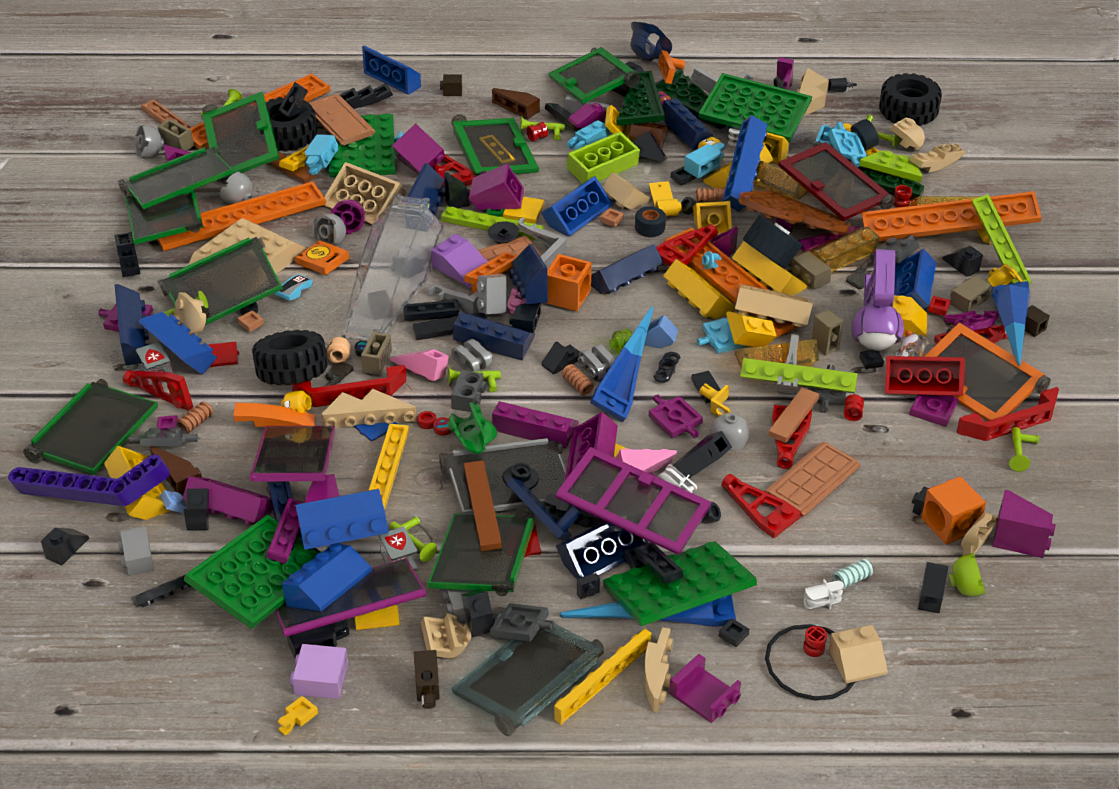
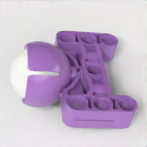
(878, 323)

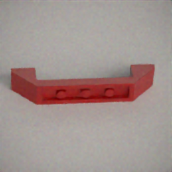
(326, 395)
(975, 427)

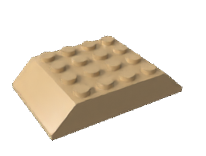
(278, 248)

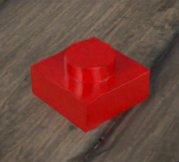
(939, 306)

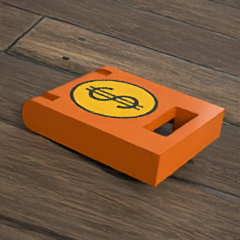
(317, 255)

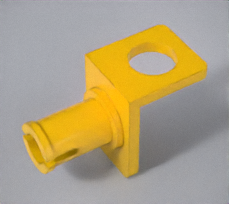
(1002, 276)
(716, 398)

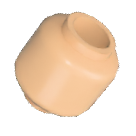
(338, 350)

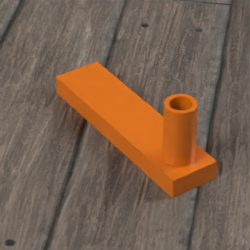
(667, 66)
(495, 266)

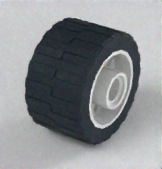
(772, 241)

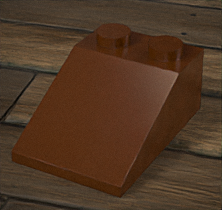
(659, 131)

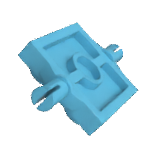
(847, 144)
(718, 336)

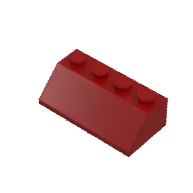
(925, 375)

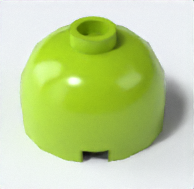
(967, 576)

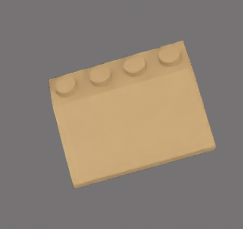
(365, 187)
(774, 305)

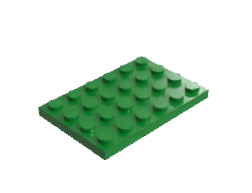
(738, 98)
(370, 153)
(707, 576)
(243, 578)

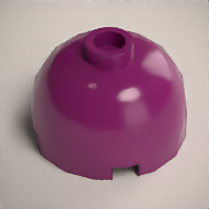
(351, 213)

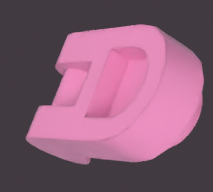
(513, 301)

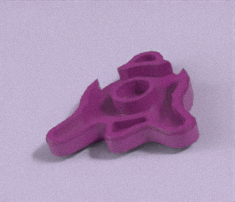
(973, 320)

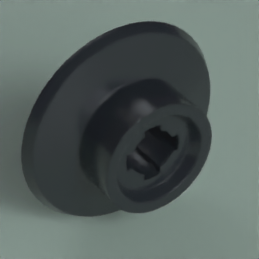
(503, 232)
(528, 475)

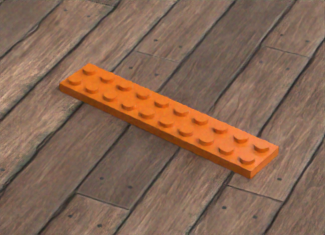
(313, 84)
(256, 210)
(949, 216)
(727, 277)

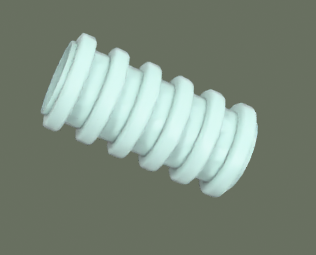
(854, 573)

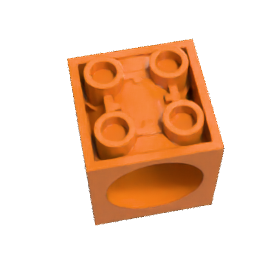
(568, 282)
(952, 509)

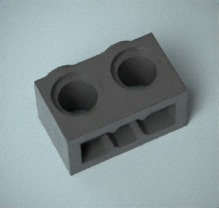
(467, 389)

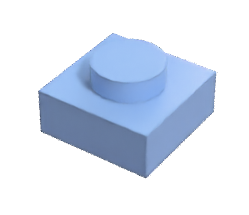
(173, 501)

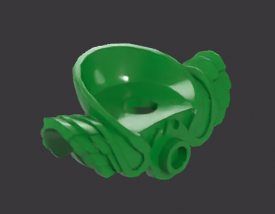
(481, 434)

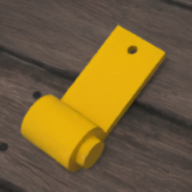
(663, 198)

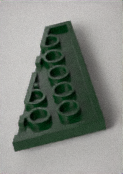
(687, 93)
(642, 103)
(890, 182)

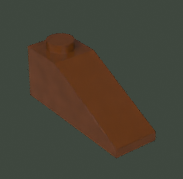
(516, 102)
(179, 469)

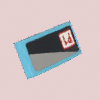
(293, 287)

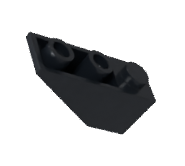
(703, 454)

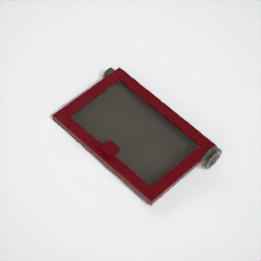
(835, 181)

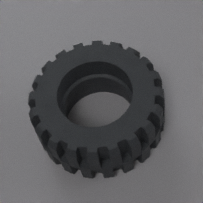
(910, 97)
(292, 131)
(290, 357)

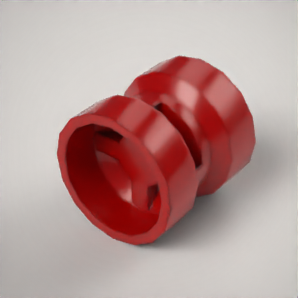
(537, 131)
(902, 196)
(853, 407)
(815, 641)

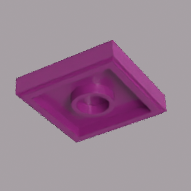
(934, 408)

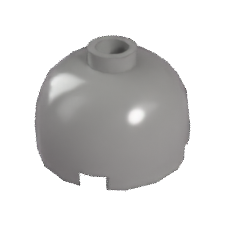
(148, 142)
(238, 189)
(329, 229)
(733, 427)

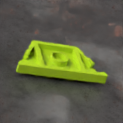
(892, 164)

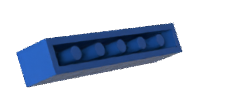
(745, 160)

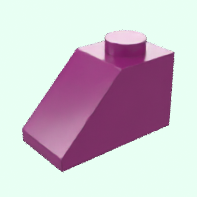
(587, 115)

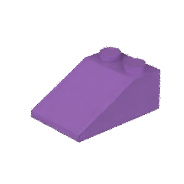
(456, 258)

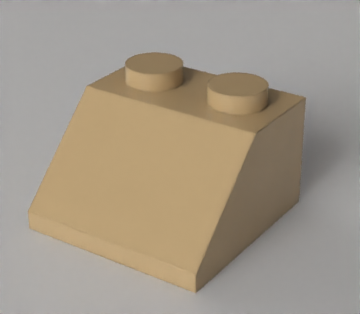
(624, 192)
(858, 654)

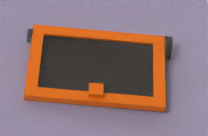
(992, 376)

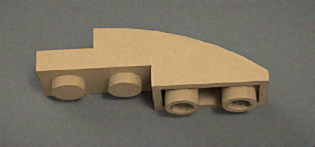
(938, 158)
(657, 670)

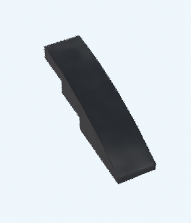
(366, 96)
(127, 254)

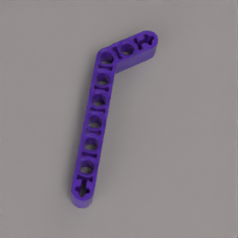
(92, 488)

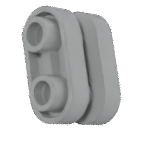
(472, 356)
(597, 361)

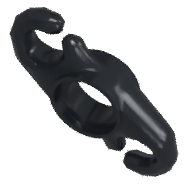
(666, 361)

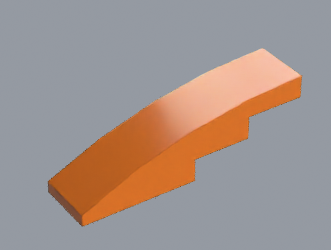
(271, 415)

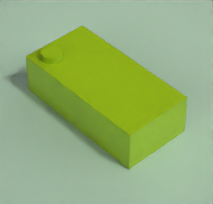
(603, 157)

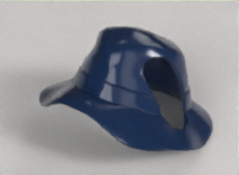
(640, 36)

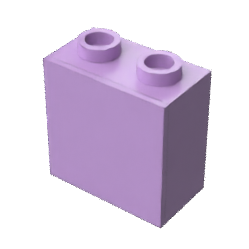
(319, 671)

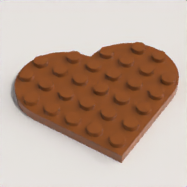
(784, 207)

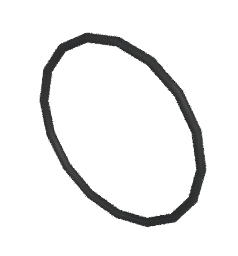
(824, 697)

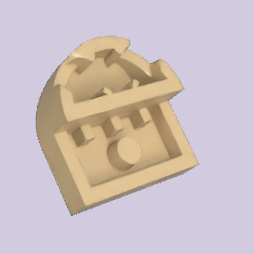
(910, 133)
(190, 313)
(978, 533)
(445, 635)

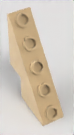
(815, 86)
(372, 409)

